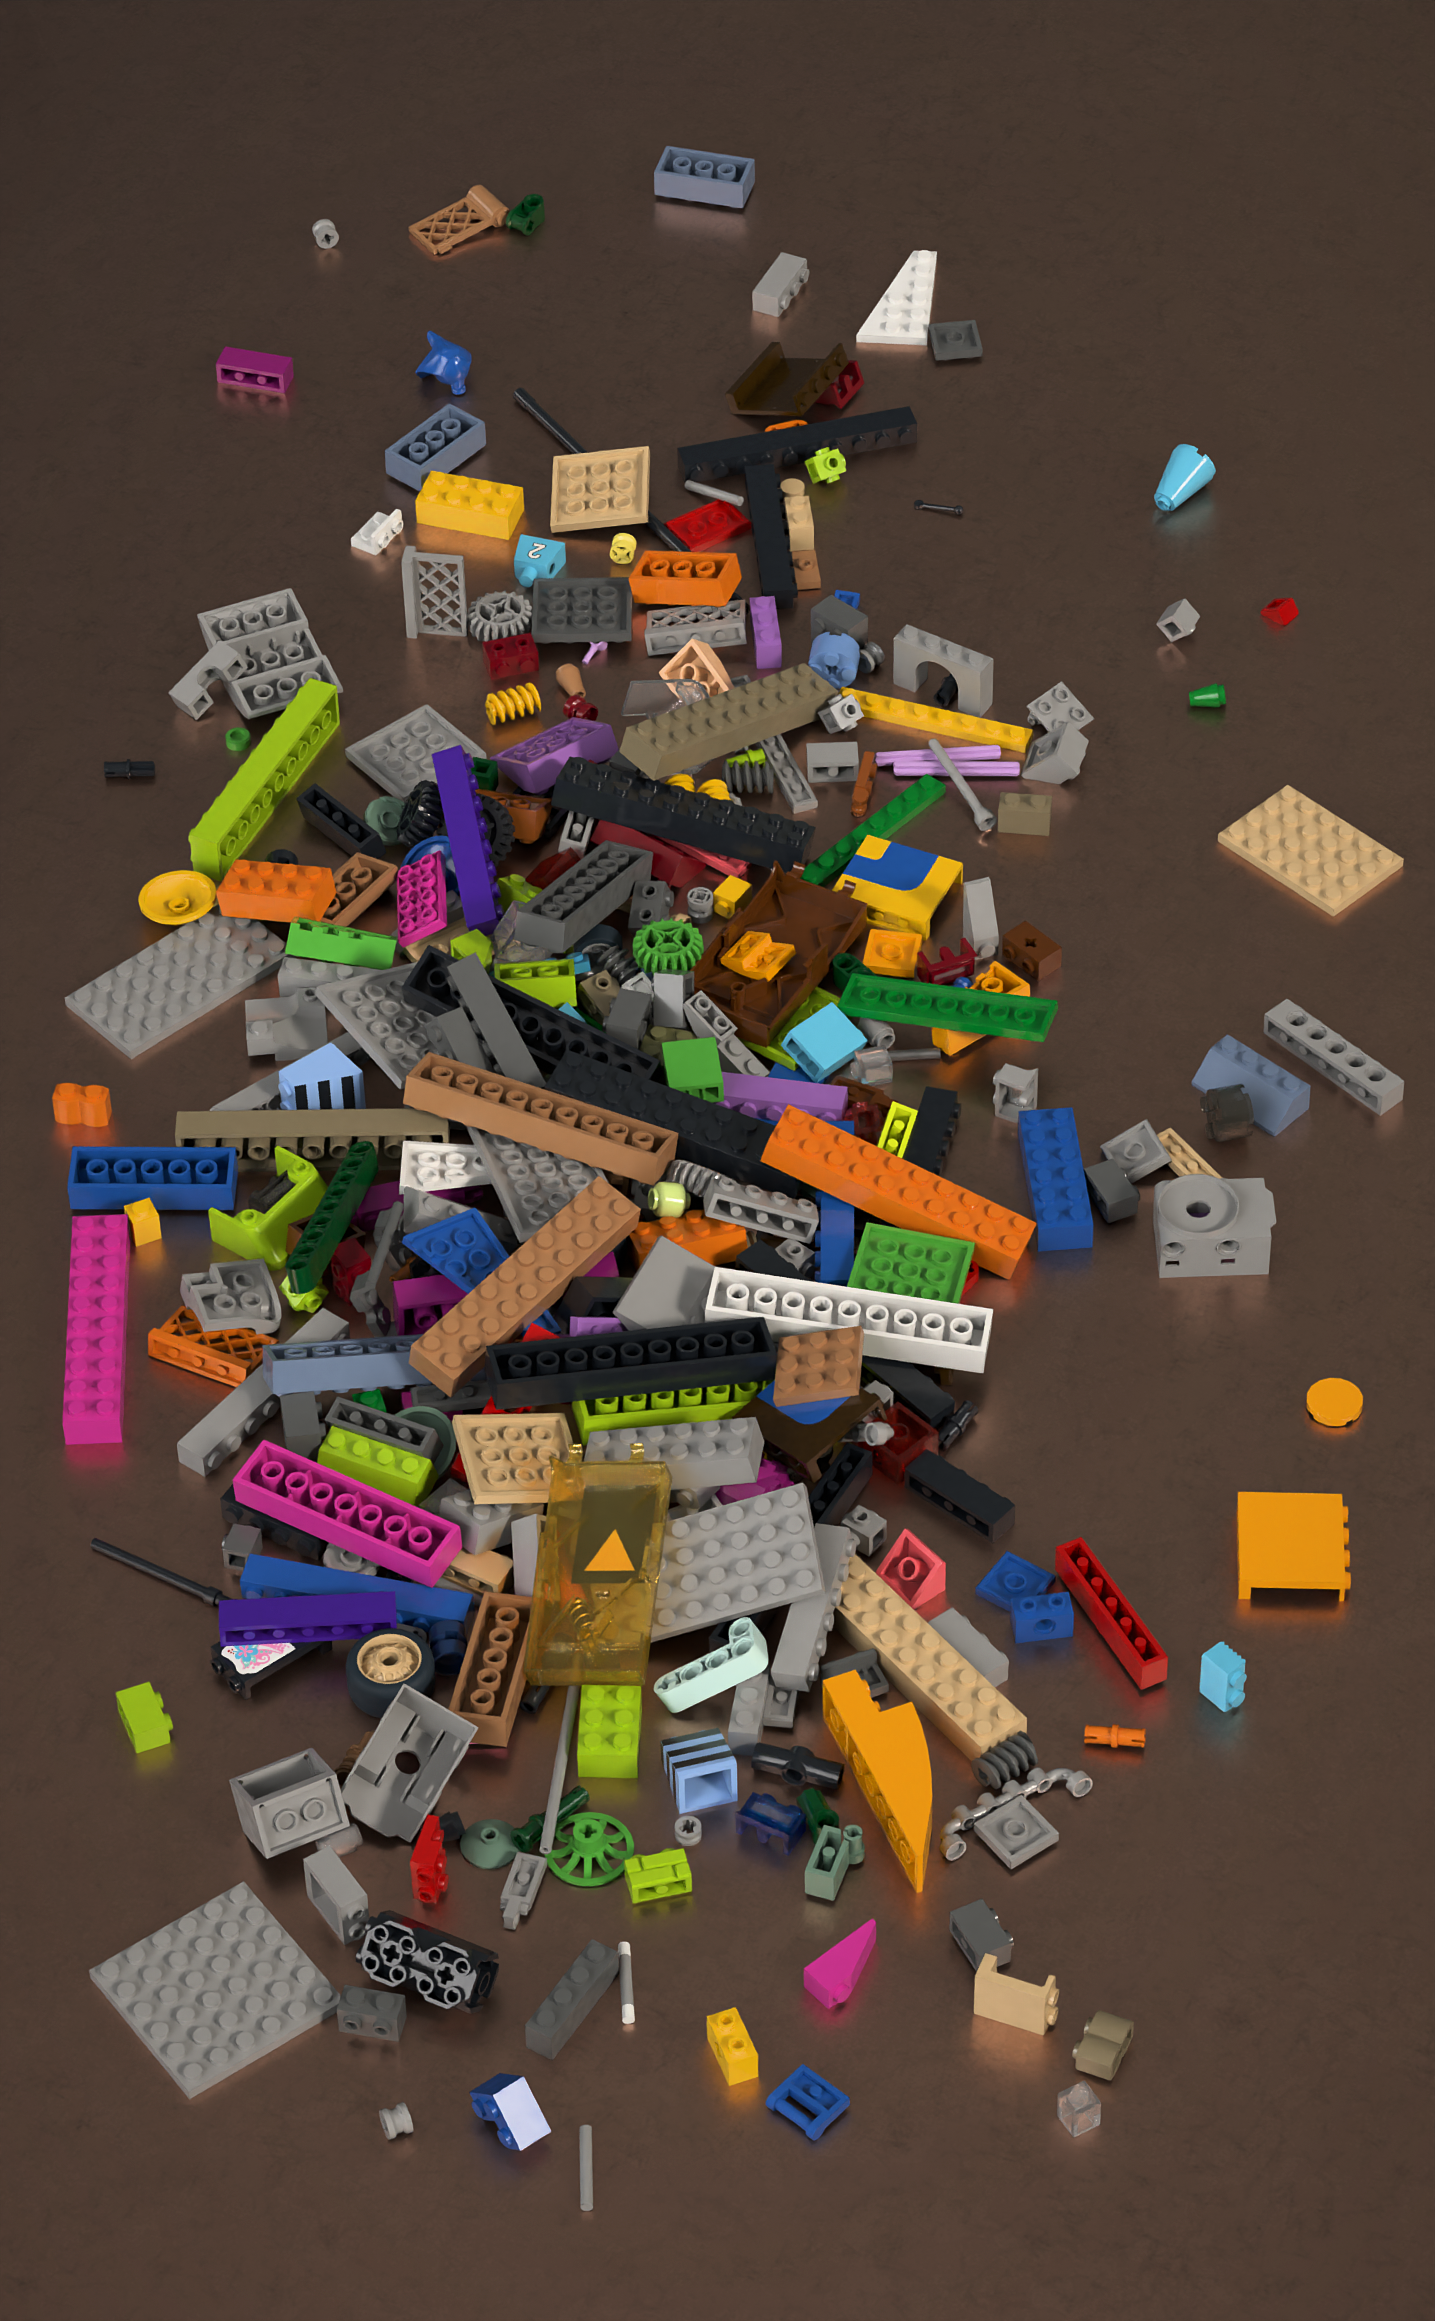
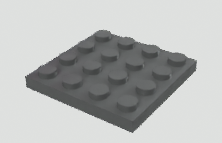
(582, 610)

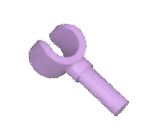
(594, 647)

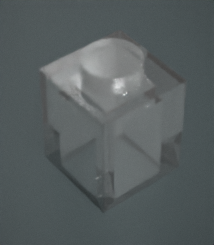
(872, 1066)
(1079, 2108)

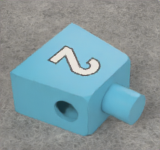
(537, 559)

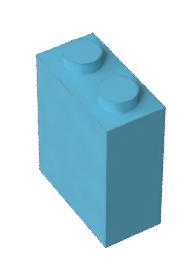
(823, 1042)

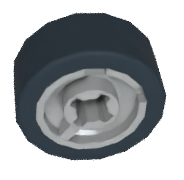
(598, 941)

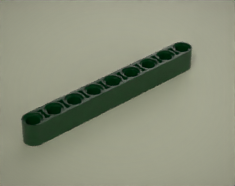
(332, 1217)

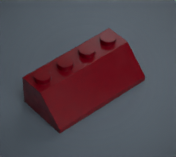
(668, 862)

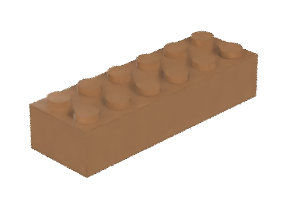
(493, 1667)

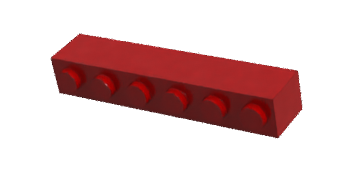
(1111, 1613)

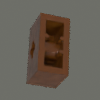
(1031, 950)

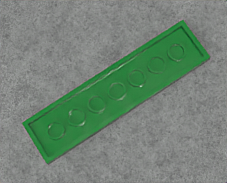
(948, 1007)

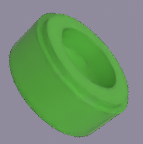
(238, 739)

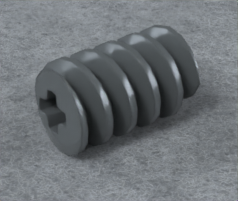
(748, 776)
(616, 964)
(1005, 1761)

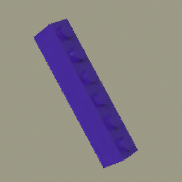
(305, 1618)

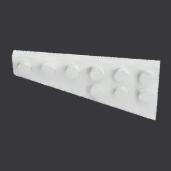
(906, 306)
(440, 1166)

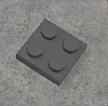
(955, 340)

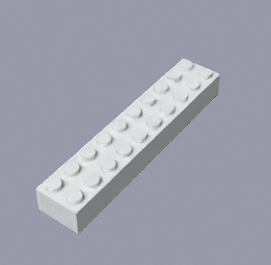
(892, 1323)

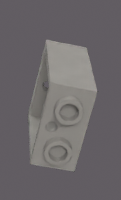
(336, 1895)

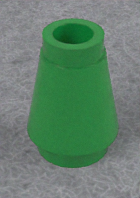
(1208, 696)

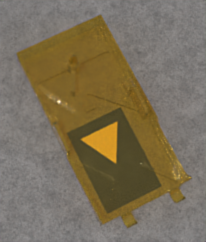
(597, 1571)

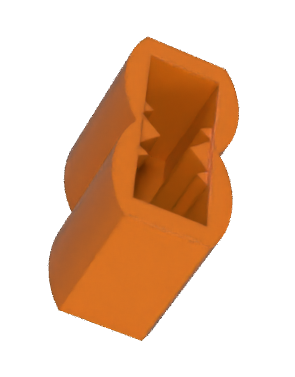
(82, 1104)

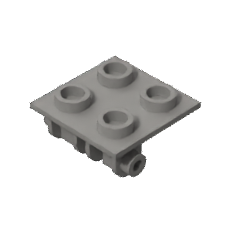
(1057, 708)

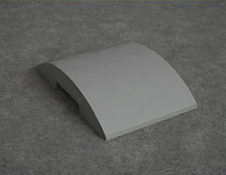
(275, 646)

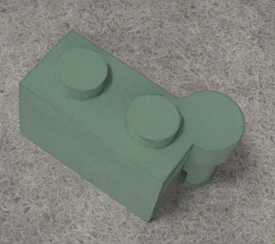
(832, 1859)

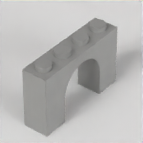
(969, 668)

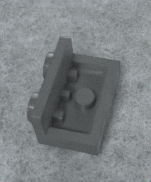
(866, 1666)

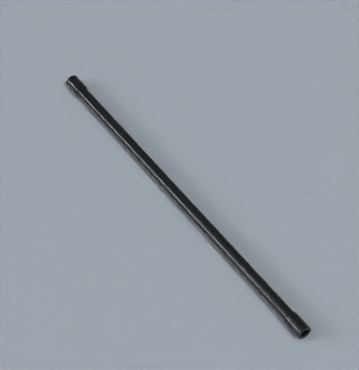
(574, 447)

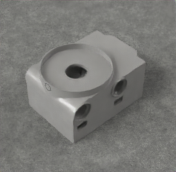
(1235, 1228)
(400, 1801)

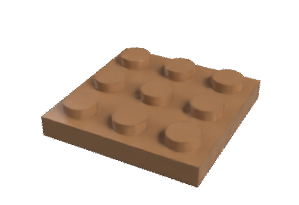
(818, 1366)

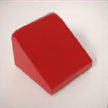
(1281, 610)

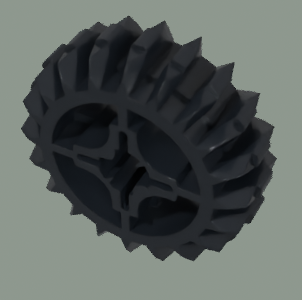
(420, 814)

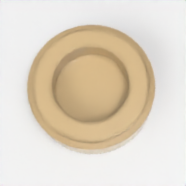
(792, 487)

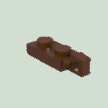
(861, 1092)

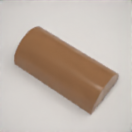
(357, 887)

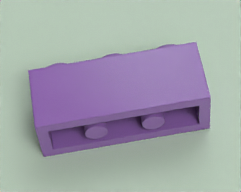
(765, 632)

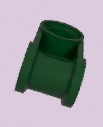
(527, 214)

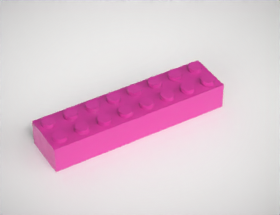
(347, 1513)

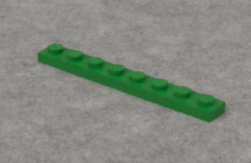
(879, 825)

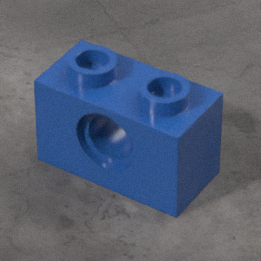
(1042, 1617)

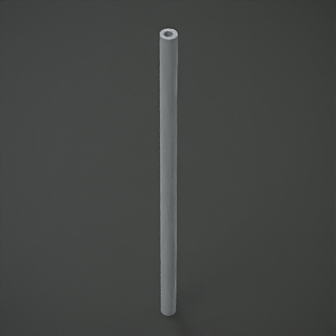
(559, 1770)

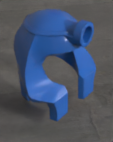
(447, 362)

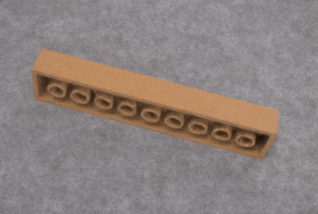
(540, 1118)
(524, 1285)

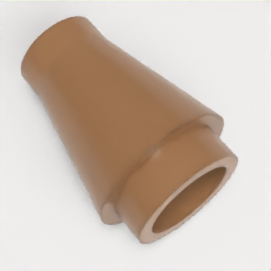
(570, 680)

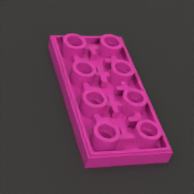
(421, 898)

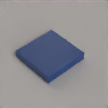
(1013, 1579)

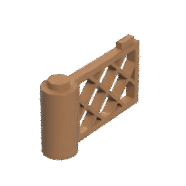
(481, 206)

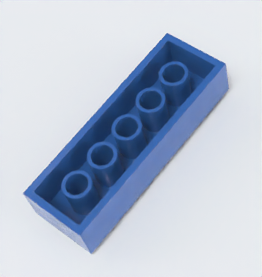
(167, 1175)
(1055, 1179)

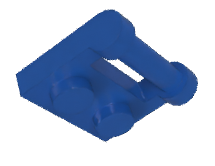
(812, 2093)

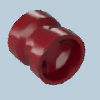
(577, 707)

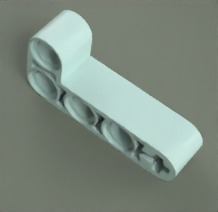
(717, 1670)

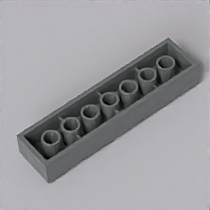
(582, 896)

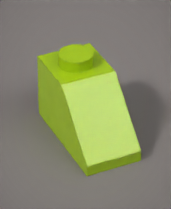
(470, 943)

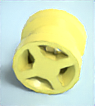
(623, 548)

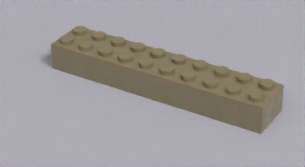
(726, 721)
(311, 1134)

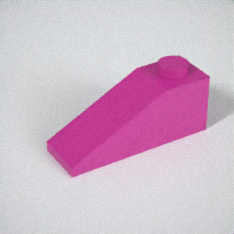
(837, 1970)

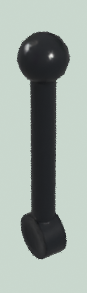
(919, 504)

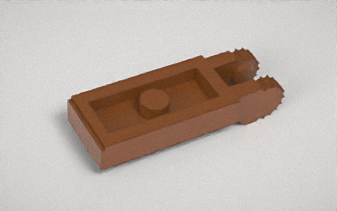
(863, 785)

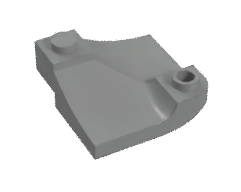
(286, 1025)
(233, 1297)

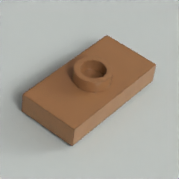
(806, 570)

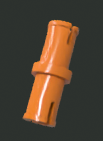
(1115, 1736)

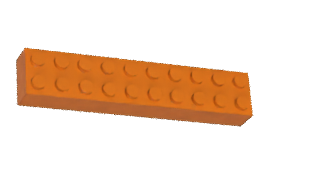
(896, 1189)

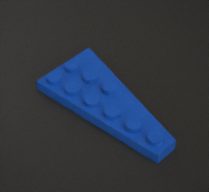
(466, 1254)

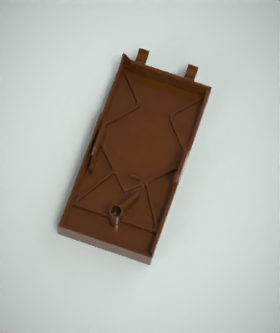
(794, 913)

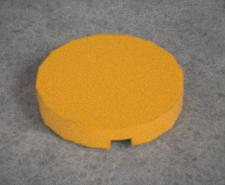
(1334, 1401)

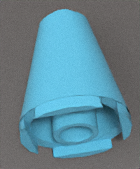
(1183, 477)

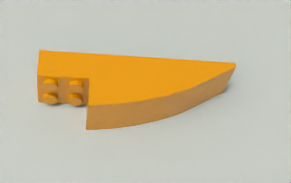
(889, 1764)

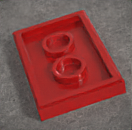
(708, 525)

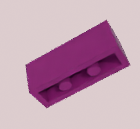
(254, 369)

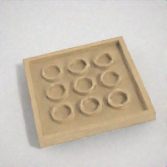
(600, 489)
(510, 1454)

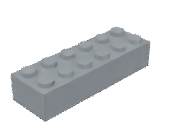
(694, 1452)

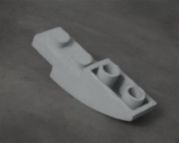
(709, 1021)

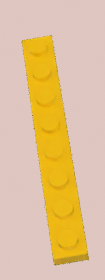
(941, 721)

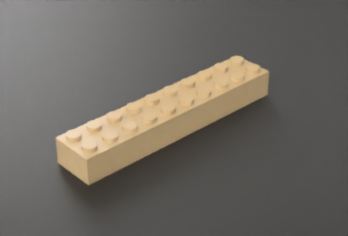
(924, 1664)

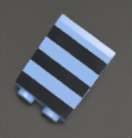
(322, 1082)
(700, 1770)

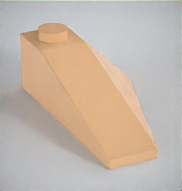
(701, 664)

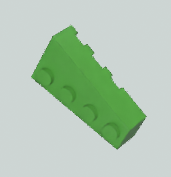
(340, 944)

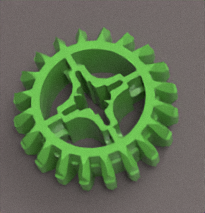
(667, 946)

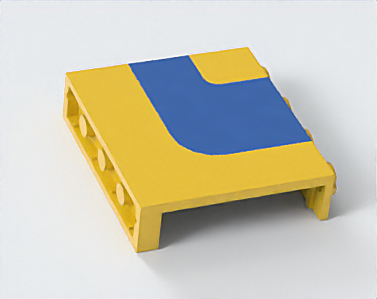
(899, 884)

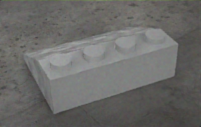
(666, 1289)

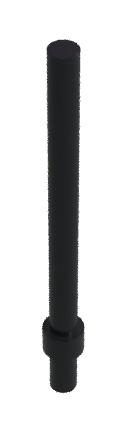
(210, 1595)

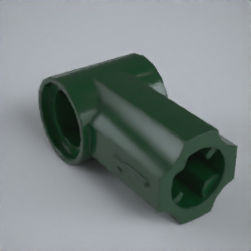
(817, 1812)

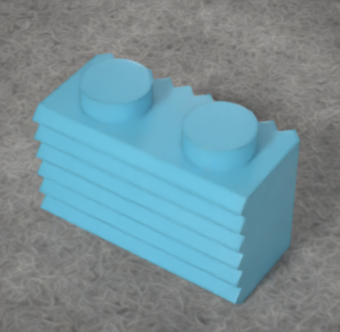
(1223, 1677)

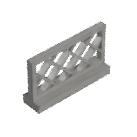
(413, 593)
(666, 639)

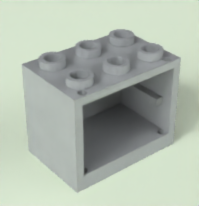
(289, 1803)

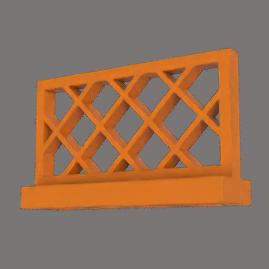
(207, 1358)

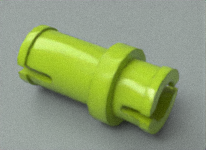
(750, 756)

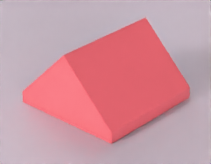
(913, 1570)

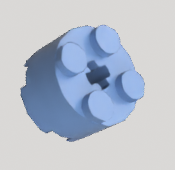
(835, 658)

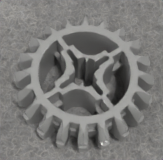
(499, 616)
(692, 1177)

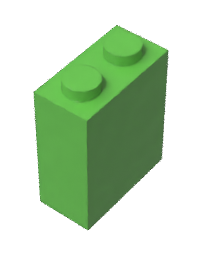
(694, 1068)

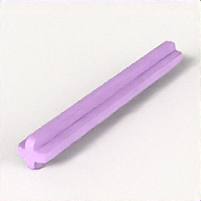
(955, 754)
(966, 768)

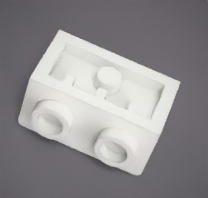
(378, 532)

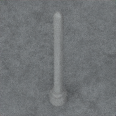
(984, 817)

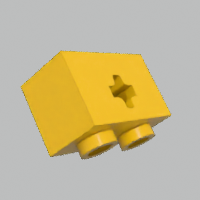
(732, 2046)

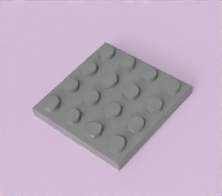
(403, 750)

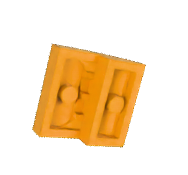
(758, 956)

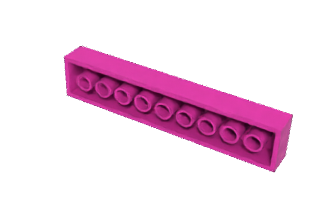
(96, 1330)

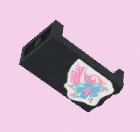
(249, 1664)

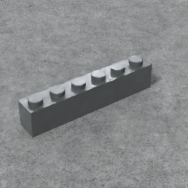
(492, 1021)

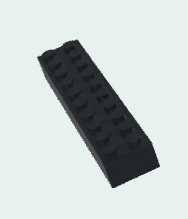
(682, 815)
(542, 1027)
(706, 1131)
(630, 1363)

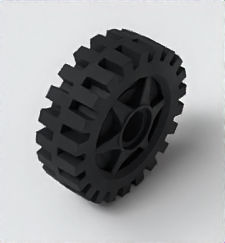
(498, 825)

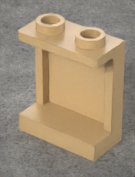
(1013, 1999)

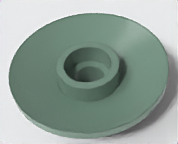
(487, 1852)

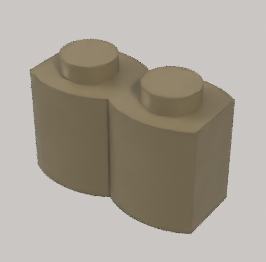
(1103, 2044)

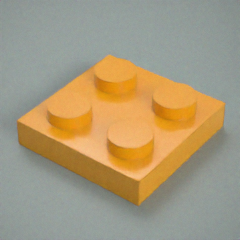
(892, 953)

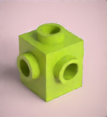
(826, 465)
(308, 1301)

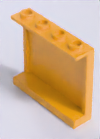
(1292, 1542)

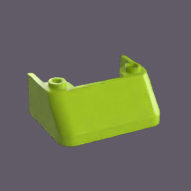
(265, 1235)

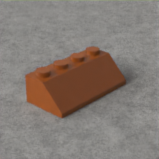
(528, 813)

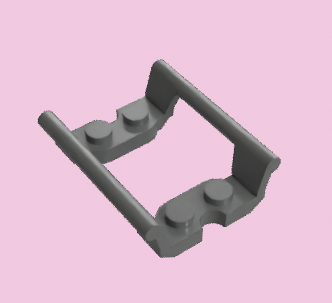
(395, 1254)

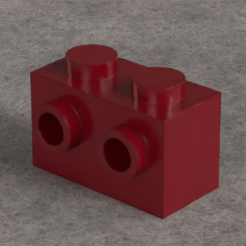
(510, 656)
(346, 1264)

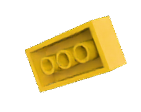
(469, 505)

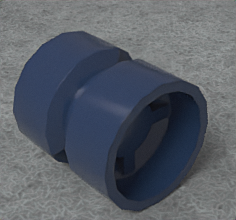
(448, 1646)

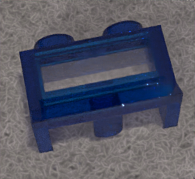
(770, 1819)

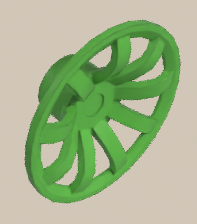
(590, 1842)

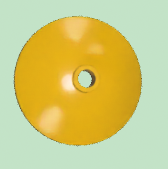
(177, 897)

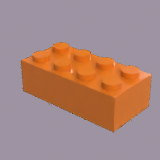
(685, 578)
(275, 891)
(701, 1235)

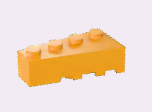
(995, 980)

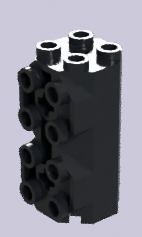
(427, 1961)

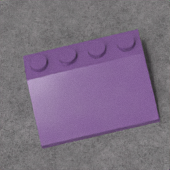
(540, 759)

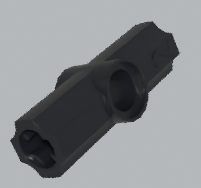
(797, 1765)

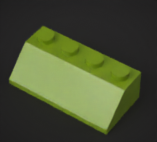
(378, 1465)

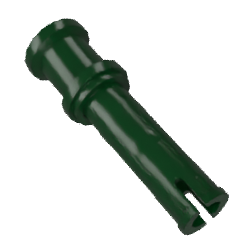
(531, 1832)

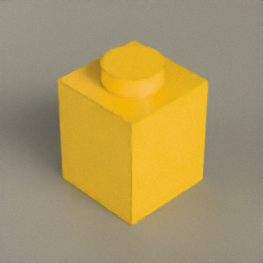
(731, 895)
(143, 1222)

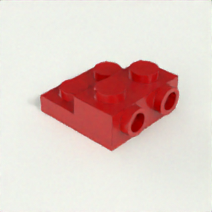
(429, 1862)

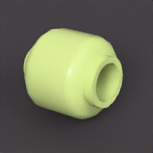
(668, 1199)

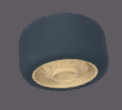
(385, 1662)

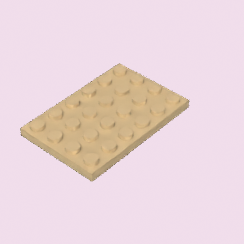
(1310, 850)

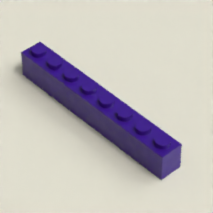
(467, 839)

